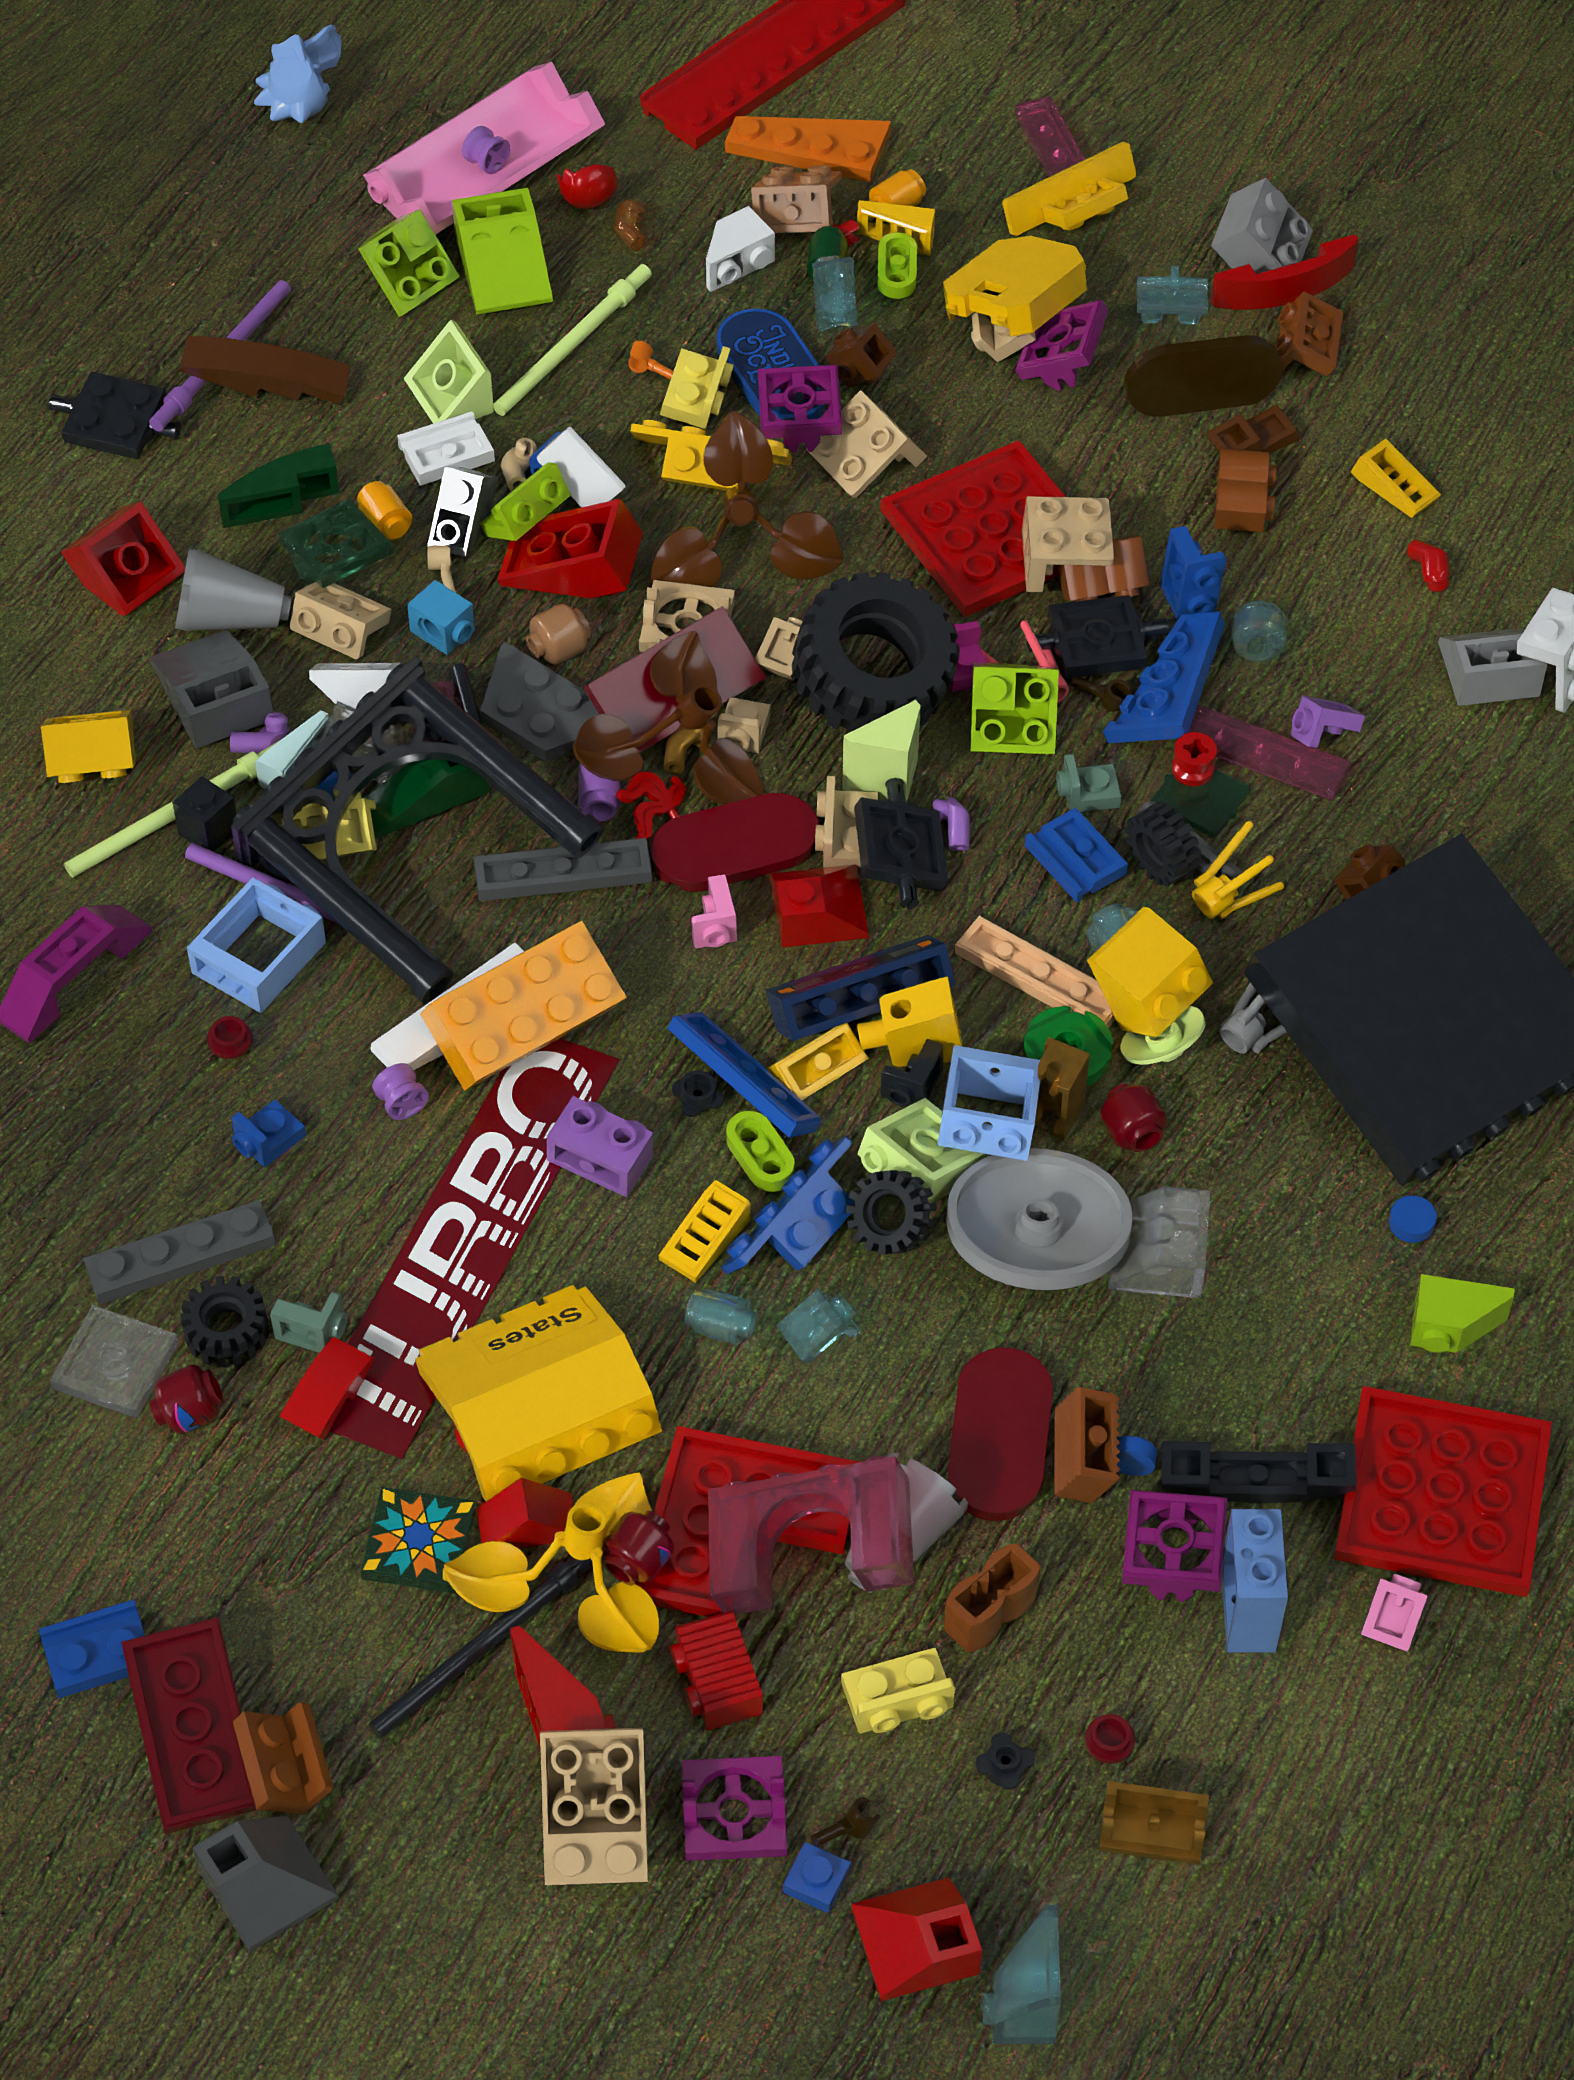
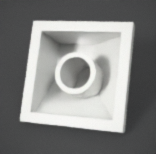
(350, 680)

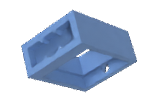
(1255, 1579)

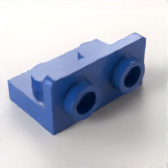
(1189, 577)

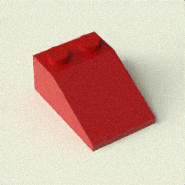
(575, 552)
(551, 1692)

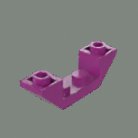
(31, 997)

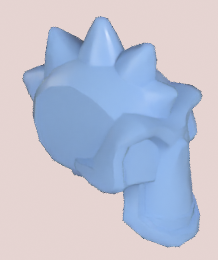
(294, 78)

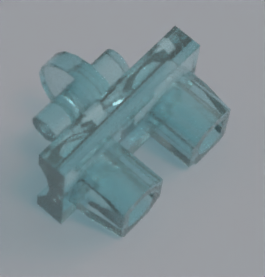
(834, 292)
(1172, 296)

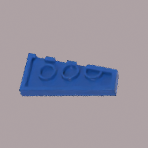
(1172, 685)

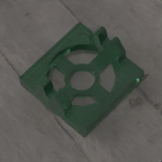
(332, 522)

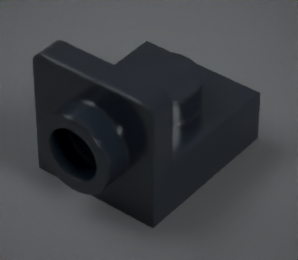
(918, 1079)

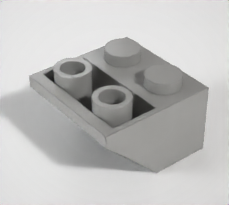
(1261, 229)
(1488, 669)

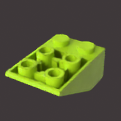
(501, 250)

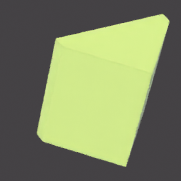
(451, 378)
(882, 752)

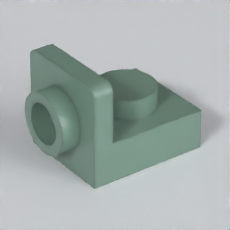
(1088, 787)
(306, 1327)

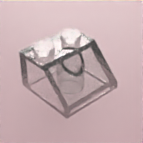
(1165, 1244)

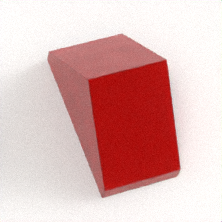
(524, 1514)

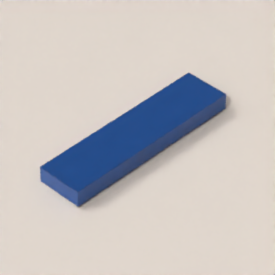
(745, 1074)

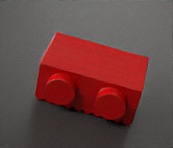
(718, 1670)

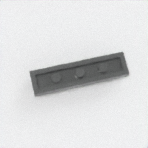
(559, 871)
(179, 1251)

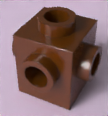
(861, 354)
(1368, 867)

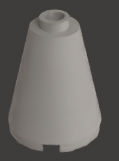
(227, 597)
(931, 1509)

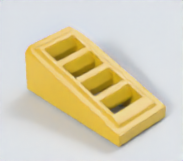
(911, 220)
(1394, 463)
(720, 1206)

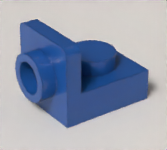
(266, 1133)

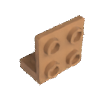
(795, 200)

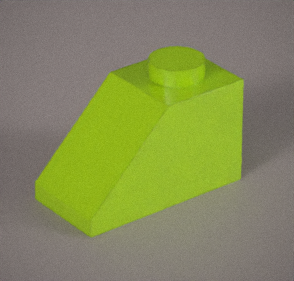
(1456, 1312)

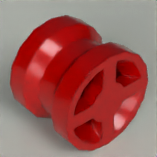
(1198, 768)

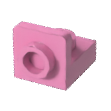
(718, 922)
(1395, 1612)

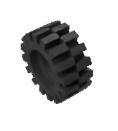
(1163, 843)
(865, 1211)
(228, 1343)

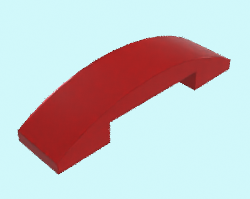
(1246, 290)

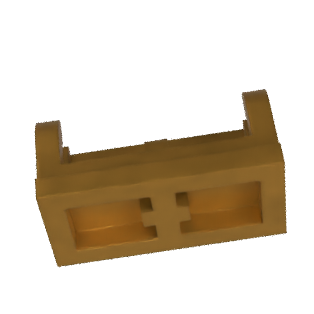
(1063, 1084)
(1153, 1822)

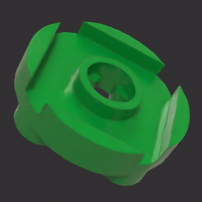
(1084, 1031)

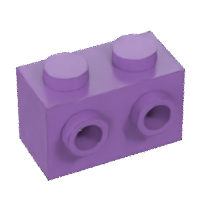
(600, 1146)

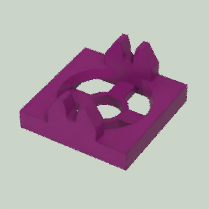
(1072, 323)
(800, 380)
(1179, 1512)
(704, 1846)

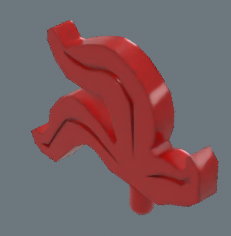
(661, 802)

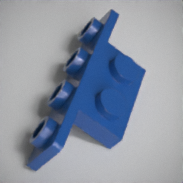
(802, 1217)

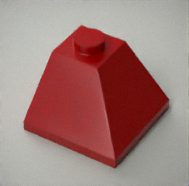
(819, 905)

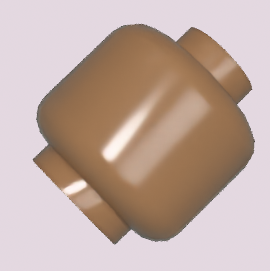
(558, 634)

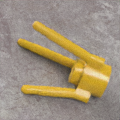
(1217, 894)

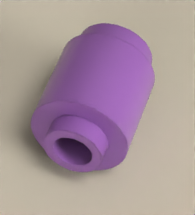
(597, 795)

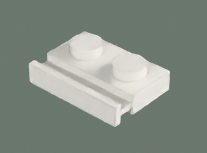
(445, 444)

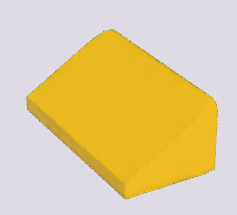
(819, 1061)

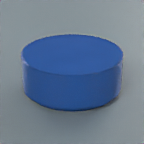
(1412, 1219)
(1136, 1455)

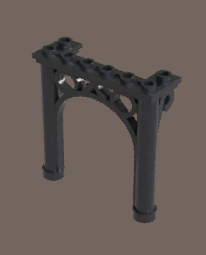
(401, 700)

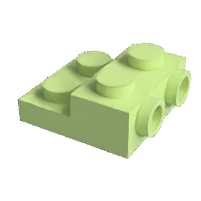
(909, 1144)

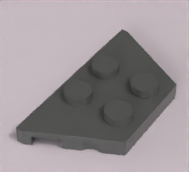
(534, 704)

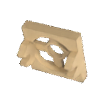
(664, 592)

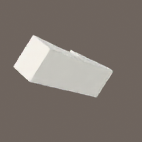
(411, 1039)

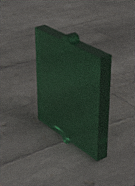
(1207, 805)

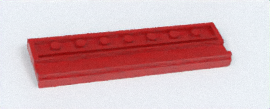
(758, 63)

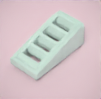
(282, 756)

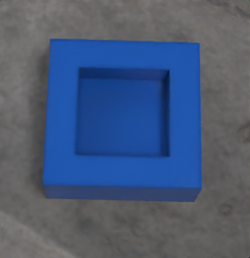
(816, 1877)

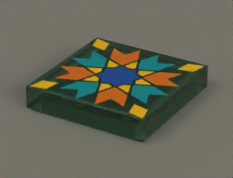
(416, 1537)

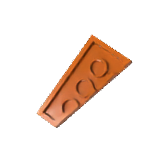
(809, 142)

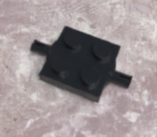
(113, 415)
(1099, 636)
(900, 843)

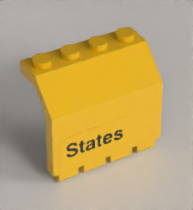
(541, 1390)

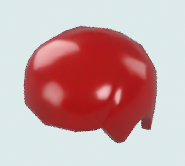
(588, 186)

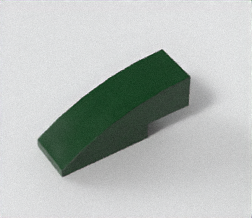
(280, 487)

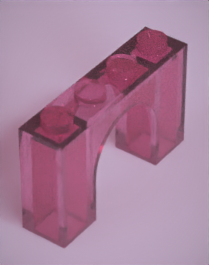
(754, 1514)

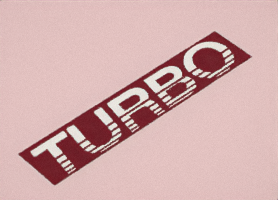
(464, 1238)

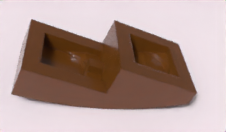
(1262, 433)

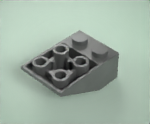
(214, 687)

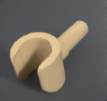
(439, 559)

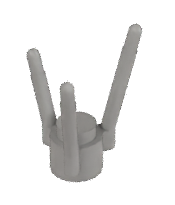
(1245, 1025)

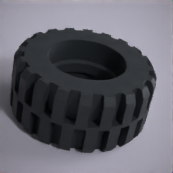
(883, 610)

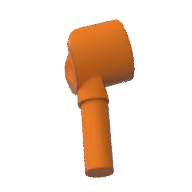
(641, 360)

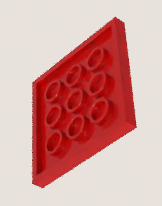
(971, 524)
(1445, 1491)

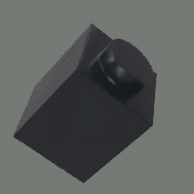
(205, 814)

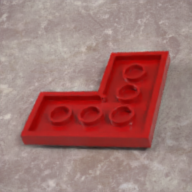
(710, 1461)

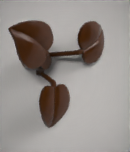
(741, 455)
(682, 671)

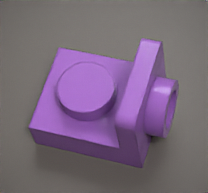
(1319, 715)

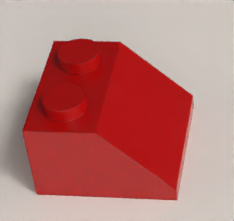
(124, 559)

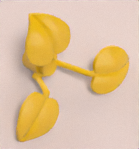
(617, 1619)

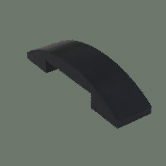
(1259, 1476)

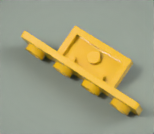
(1074, 193)
(685, 452)

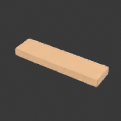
(1032, 969)

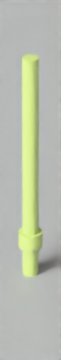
(618, 296)
(242, 771)

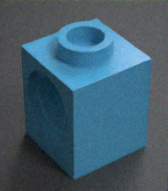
(441, 617)

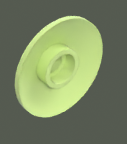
(1169, 1044)

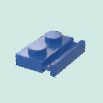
(1076, 854)
(89, 1647)

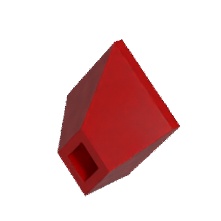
(918, 1938)

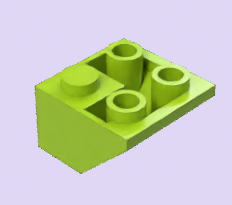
(408, 261)
(1013, 708)

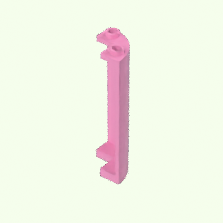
(527, 112)

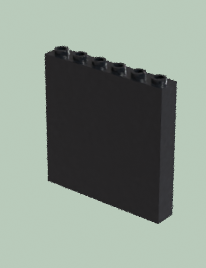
(1426, 1009)

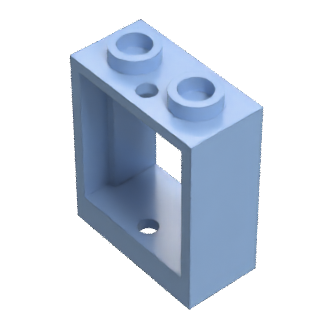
(236, 978)
(1014, 1083)

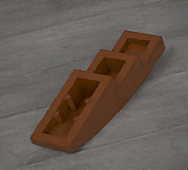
(257, 366)

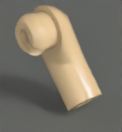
(516, 462)

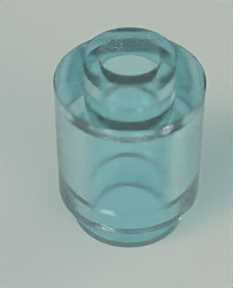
(720, 1316)

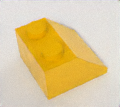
(89, 745)
(1149, 974)

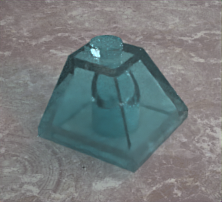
(1027, 1987)

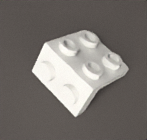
(1551, 640)

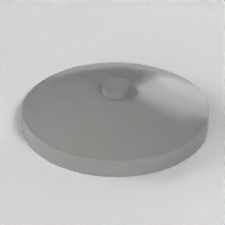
(1039, 1220)

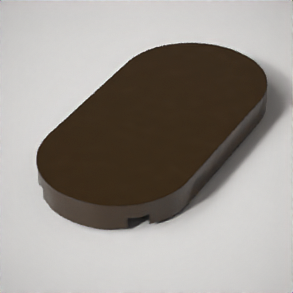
(1203, 375)

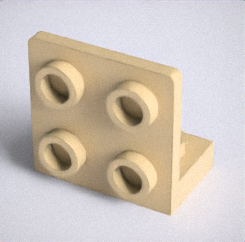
(866, 446)
(1064, 534)

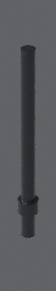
(559, 1580)

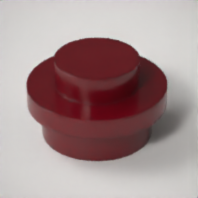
(229, 1037)
(1110, 1739)

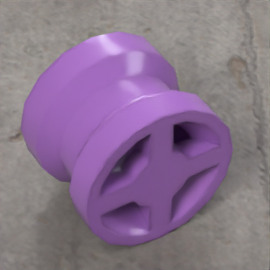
(486, 149)
(400, 1091)

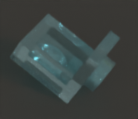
(818, 1324)

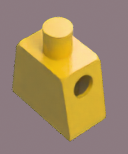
(911, 1019)

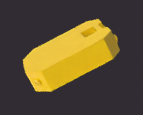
(1030, 273)

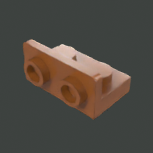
(1309, 333)
(283, 1759)

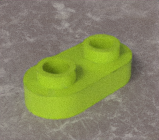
(897, 265)
(762, 1154)

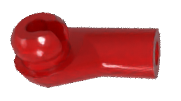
(1433, 562)

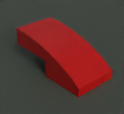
(326, 1386)

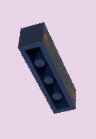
(855, 987)

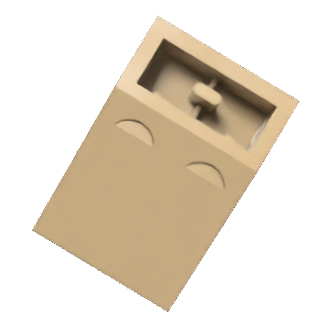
(594, 1806)

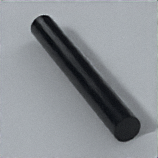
(464, 691)

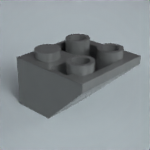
(263, 1877)

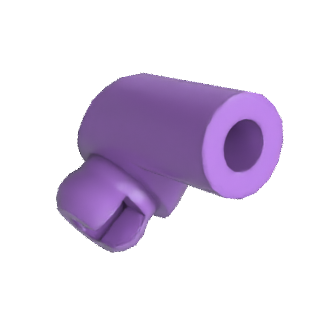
(275, 730)
(957, 821)

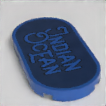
(761, 342)

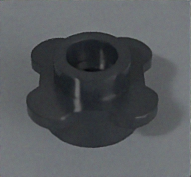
(693, 1083)
(1005, 1775)

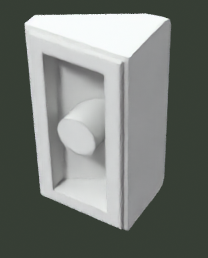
(582, 469)

